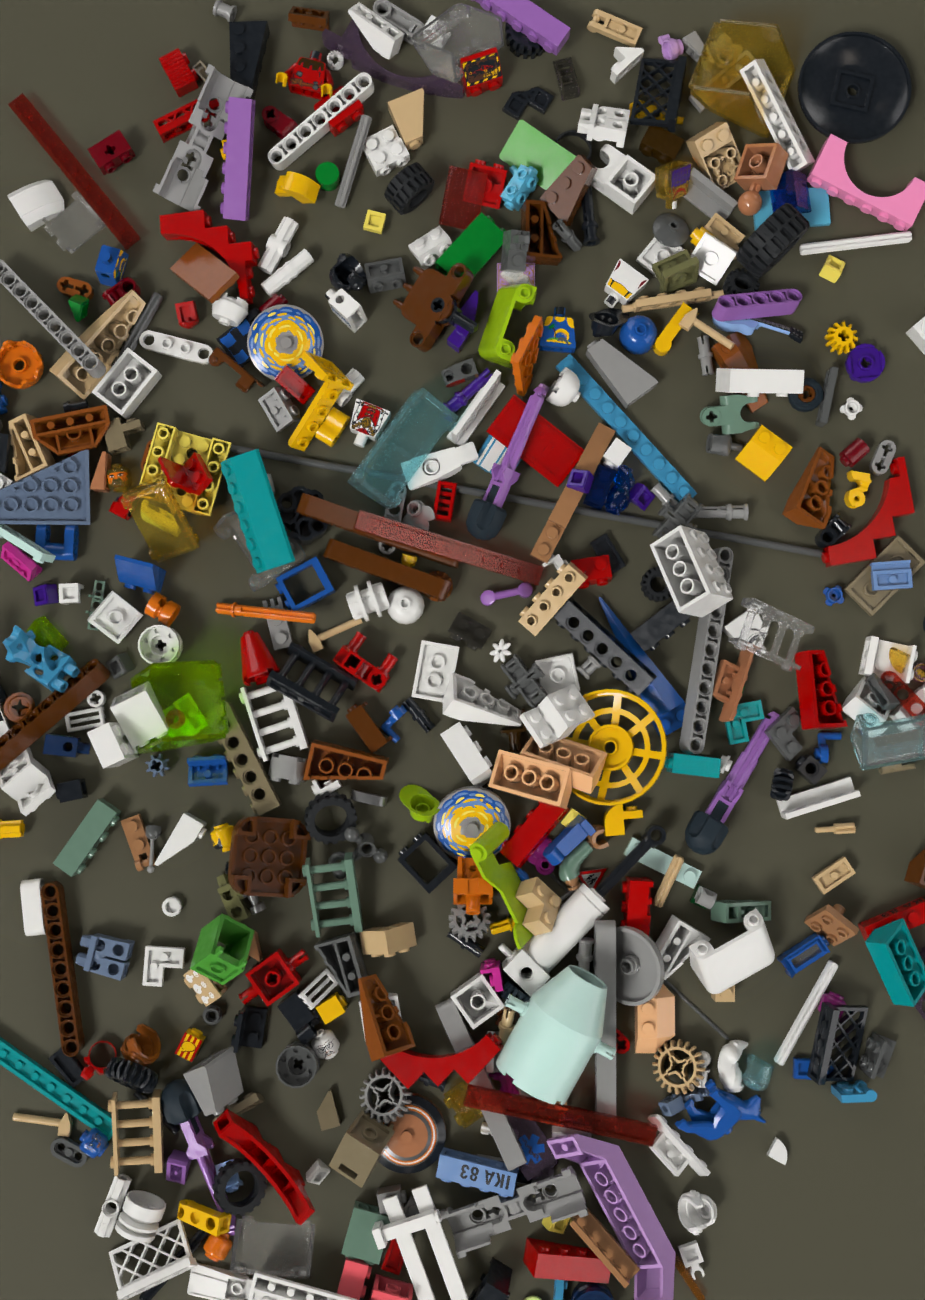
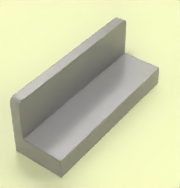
(708, 196)

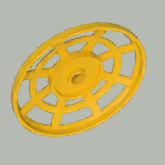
(623, 746)

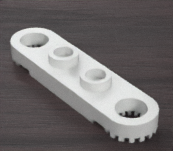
(175, 347)

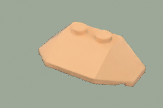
(655, 1022)

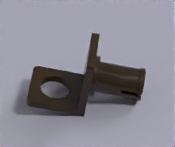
(514, 736)

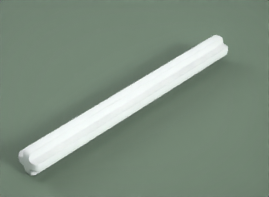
(855, 243)
(806, 1012)

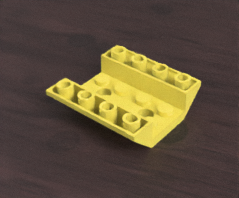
(175, 446)

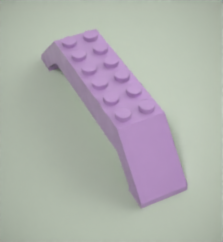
(626, 1211)

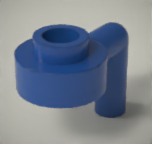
(396, 713)
(822, 752)

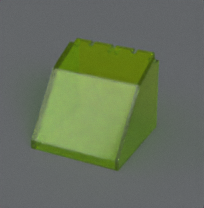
(194, 691)

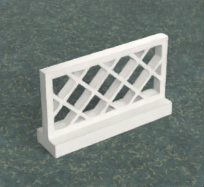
(477, 410)
(159, 1275)

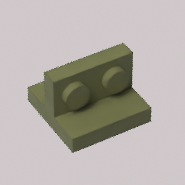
(676, 271)

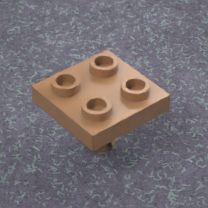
(832, 924)

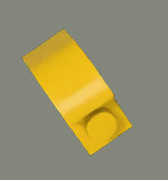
(297, 186)
(614, 818)

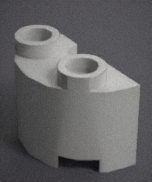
(287, 768)

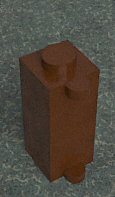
(366, 727)

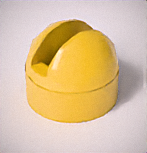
(408, 559)

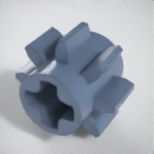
(162, 767)

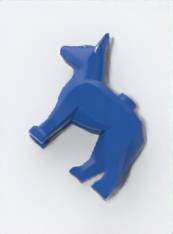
(722, 1116)

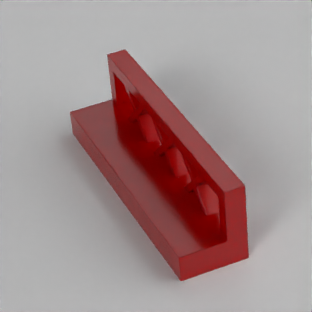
(180, 124)

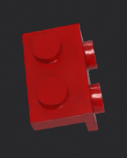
(597, 570)

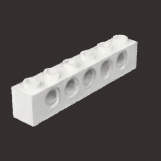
(776, 114)

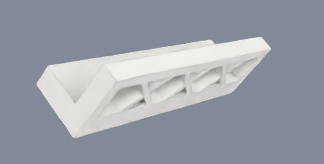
(818, 798)

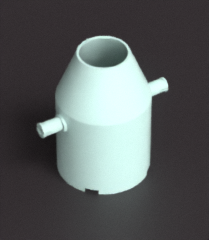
(556, 1035)

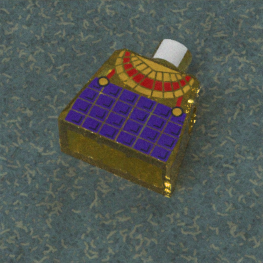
(672, 181)

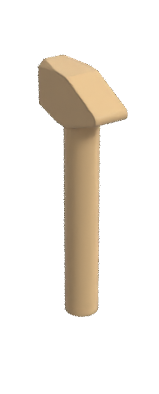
(691, 319)
(315, 640)
(64, 1125)

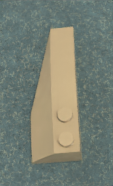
(104, 339)

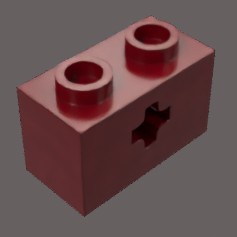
(115, 144)

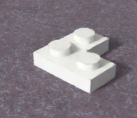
(157, 959)

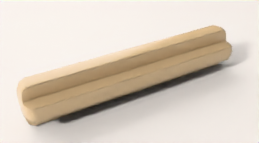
(668, 880)

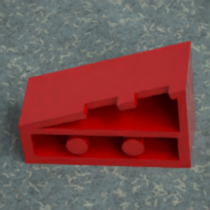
(637, 903)

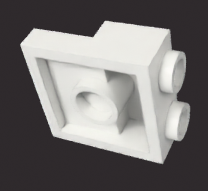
(385, 151)

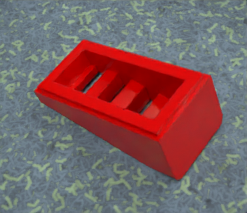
(449, 485)

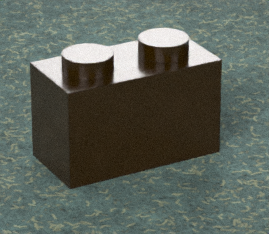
(661, 144)

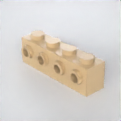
(553, 598)

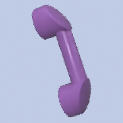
(488, 597)

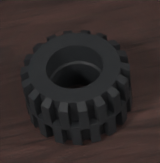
(409, 188)

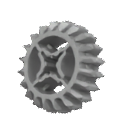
(371, 1086)

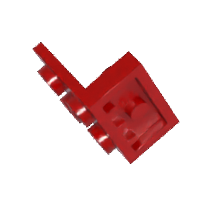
(190, 477)

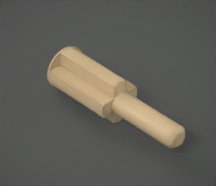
(838, 828)

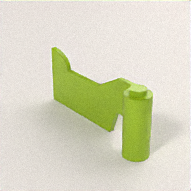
(501, 877)

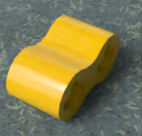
(332, 427)

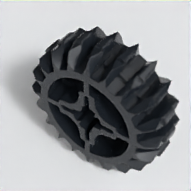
(132, 1075)

